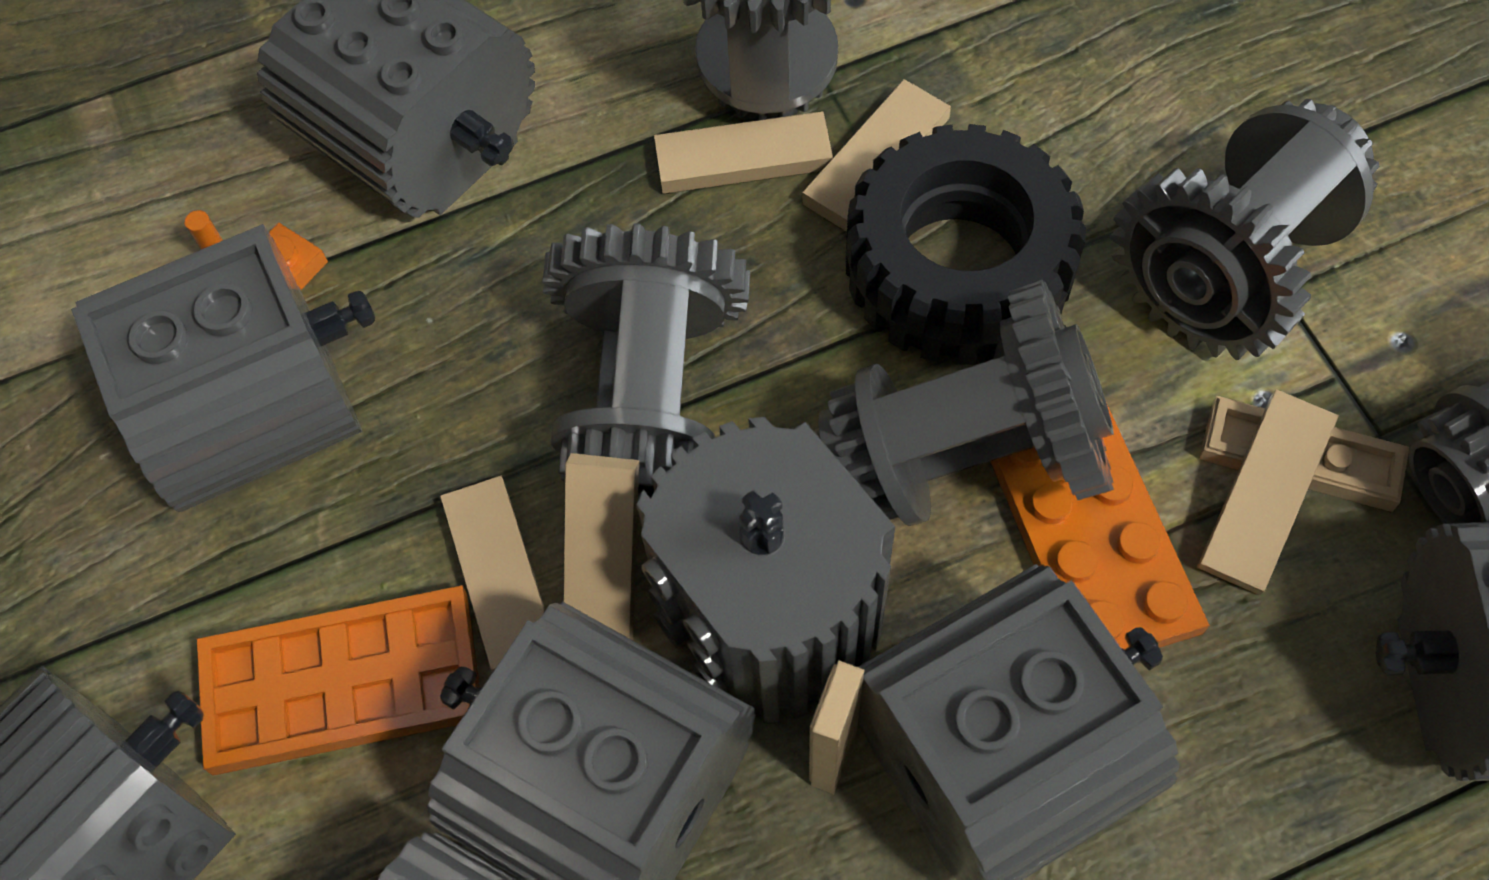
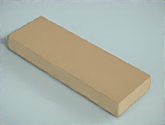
(899, 116)
(743, 152)
(1350, 467)
(1267, 492)
(601, 538)
(493, 563)
(834, 726)

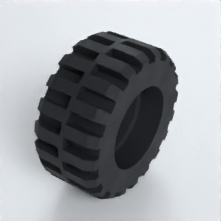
(969, 179)

